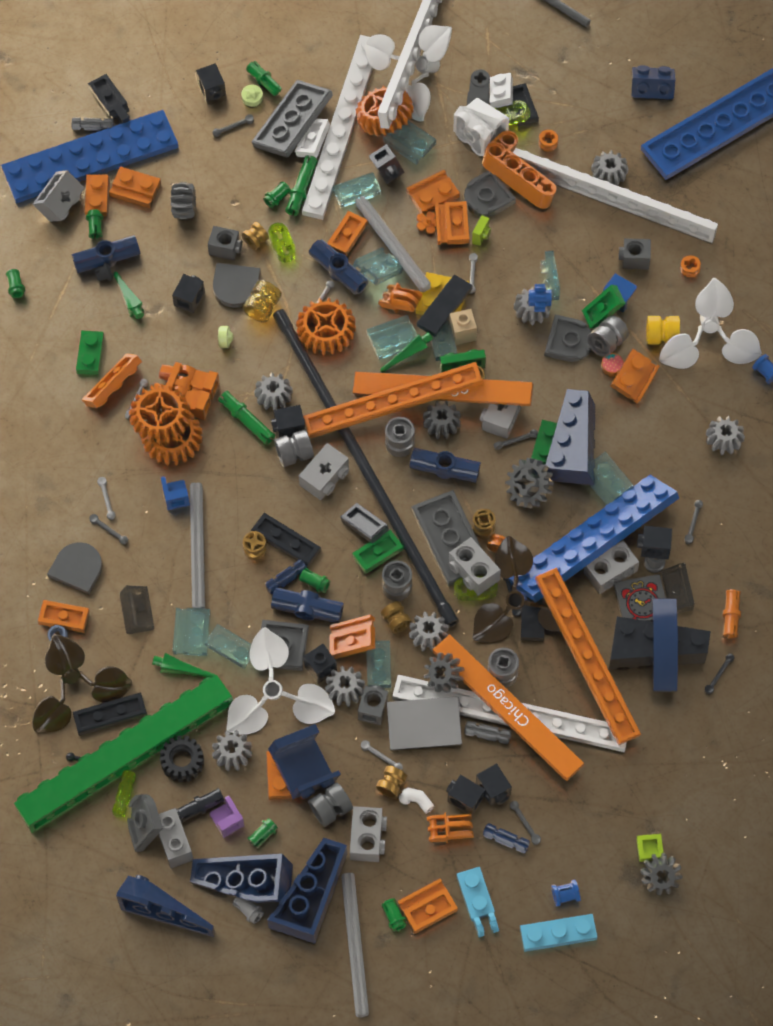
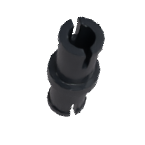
(200, 805)

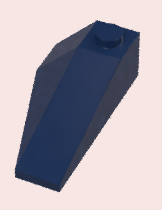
(247, 877)
(148, 900)

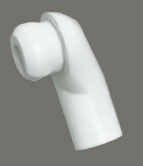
(417, 796)

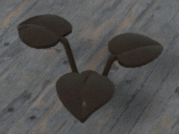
(491, 621)
(64, 659)

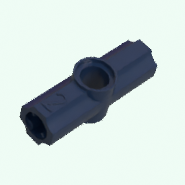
(94, 256)
(347, 274)
(431, 462)
(307, 605)

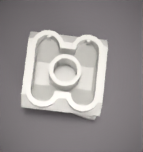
(479, 124)

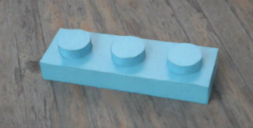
(558, 932)

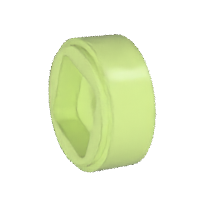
(252, 95)
(225, 337)

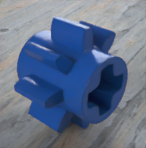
(539, 297)

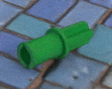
(263, 78)

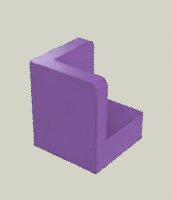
(227, 818)

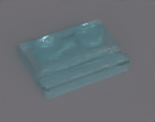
(410, 142)
(378, 266)
(391, 336)
(609, 479)
(191, 631)

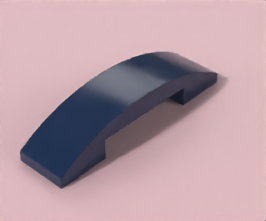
(665, 645)

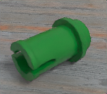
(278, 193)
(94, 223)
(15, 288)
(314, 580)
(263, 833)
(393, 913)

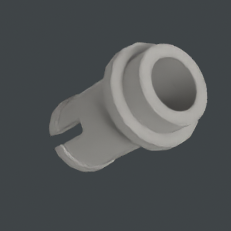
(249, 909)

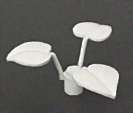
(434, 43)
(712, 303)
(247, 714)

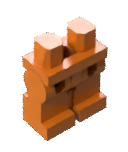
(196, 385)

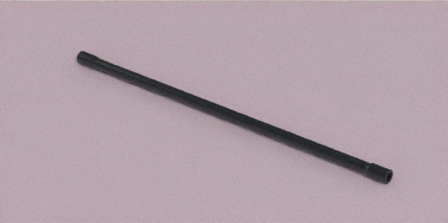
(443, 606)

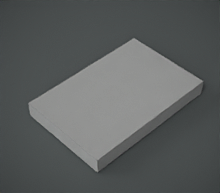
(424, 723)

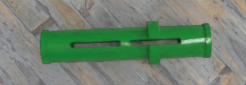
(298, 193)
(240, 411)

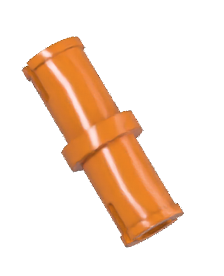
(731, 613)

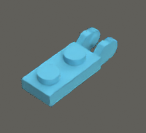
(477, 899)

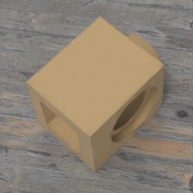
(463, 326)

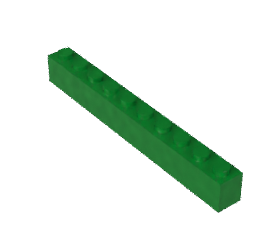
(123, 753)

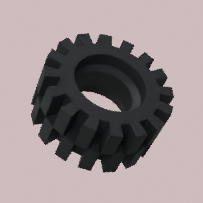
(176, 746)

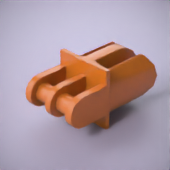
(400, 298)
(454, 826)

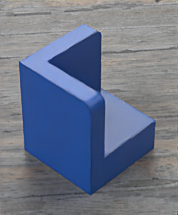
(625, 287)
(175, 494)

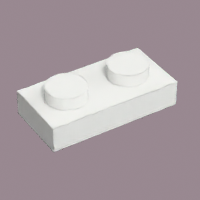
(501, 90)
(313, 139)

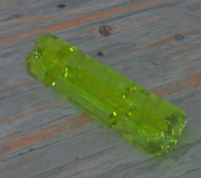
(123, 793)

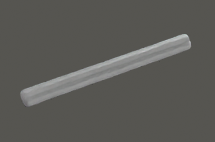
(393, 244)
(197, 545)
(355, 945)

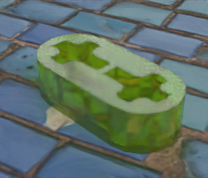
(511, 111)
(285, 241)
(471, 595)

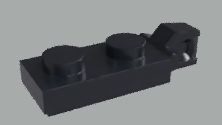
(110, 98)

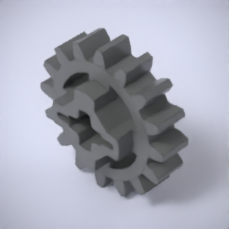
(532, 493)

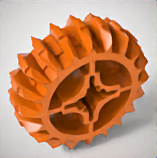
(368, 113)
(325, 318)
(143, 410)
(175, 449)

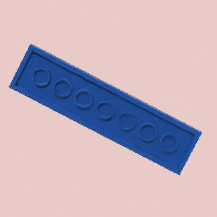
(712, 127)
(91, 154)
(599, 533)

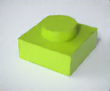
(481, 231)
(649, 845)

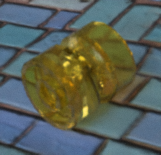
(262, 300)

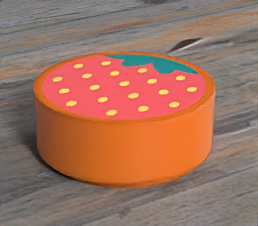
(611, 364)

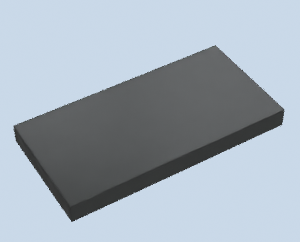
(292, 118)
(444, 529)

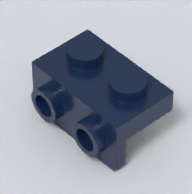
(653, 82)

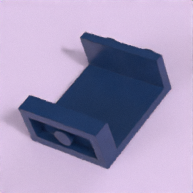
(302, 763)

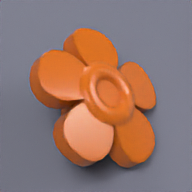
(426, 222)

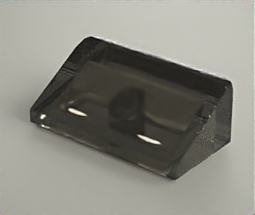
(678, 587)
(136, 609)

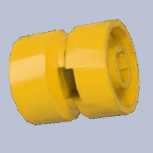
(661, 330)

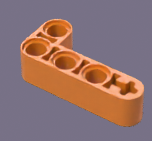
(516, 172)

